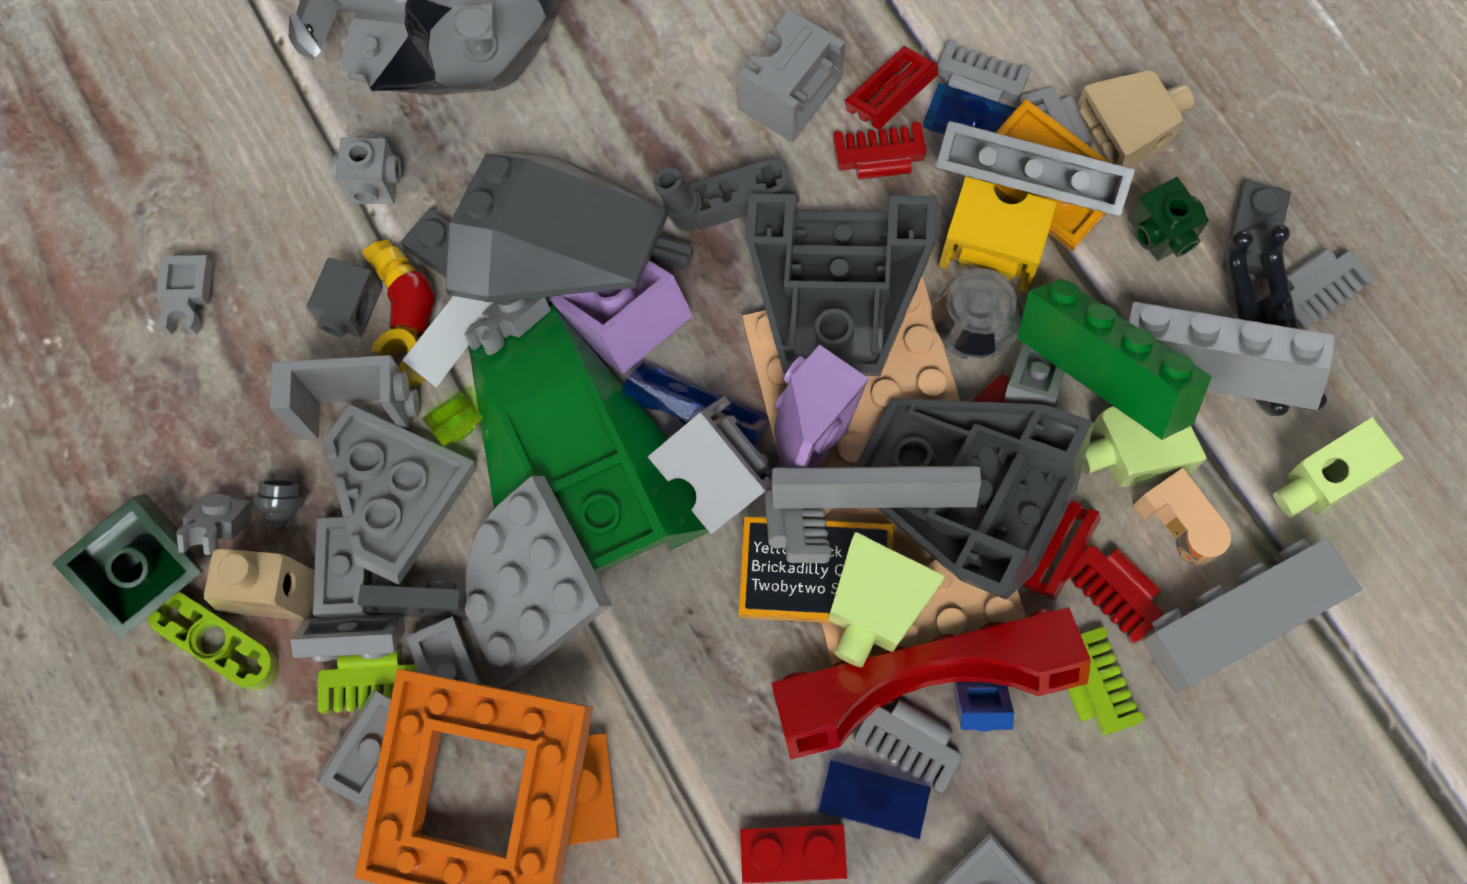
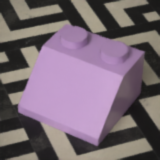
(630, 321)
(816, 407)

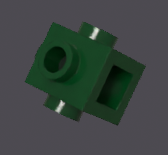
(1168, 220)

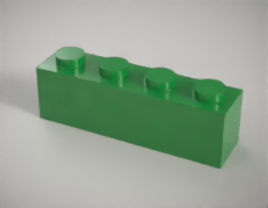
(1113, 358)

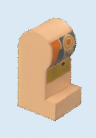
(1188, 516)

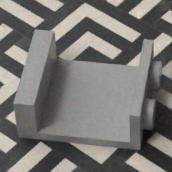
(304, 384)

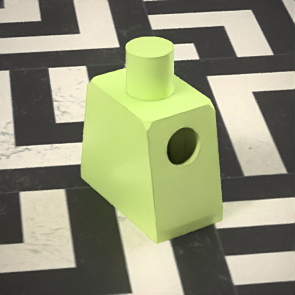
(1136, 453)
(1347, 464)
(878, 598)

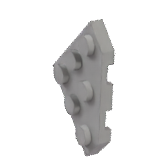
(391, 489)

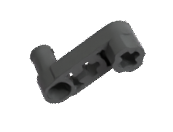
(686, 202)

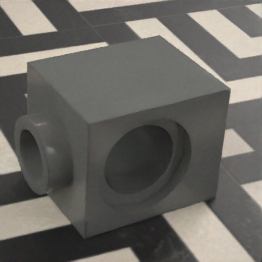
(344, 298)

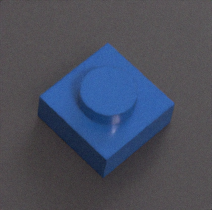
(983, 706)

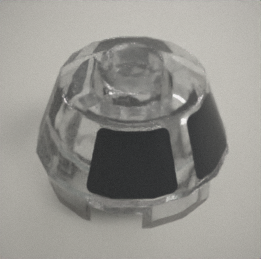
(976, 314)

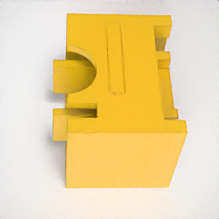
(998, 234)

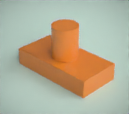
(595, 801)

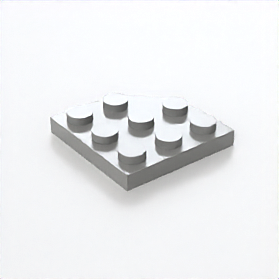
(528, 582)

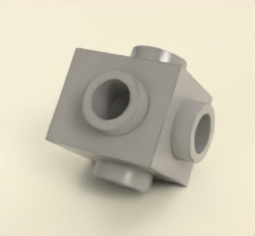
(366, 170)

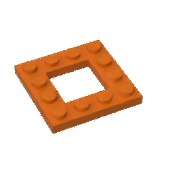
(418, 713)

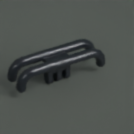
(1276, 307)

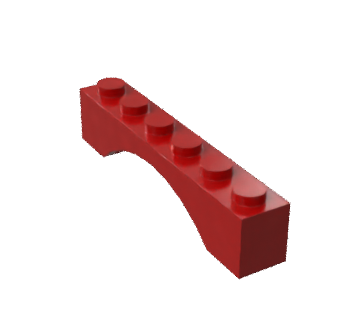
(1028, 654)

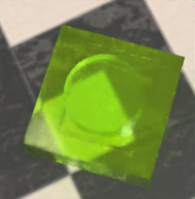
(453, 419)

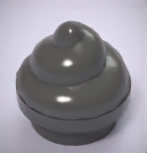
(278, 501)

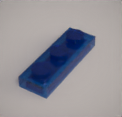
(666, 392)

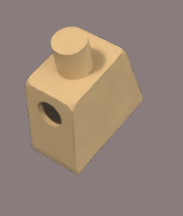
(1133, 116)
(253, 585)

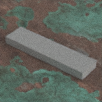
(875, 487)

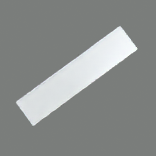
(445, 339)

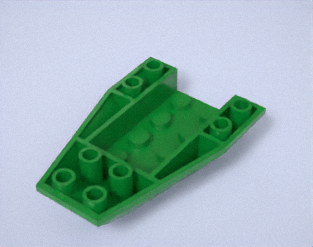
(564, 417)

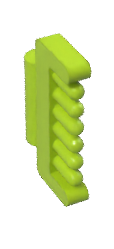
(357, 672)
(1093, 699)

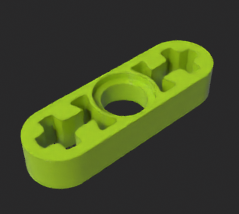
(233, 670)

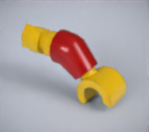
(410, 300)

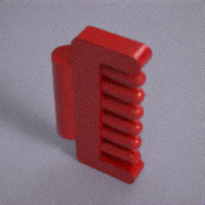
(883, 159)
(1127, 584)

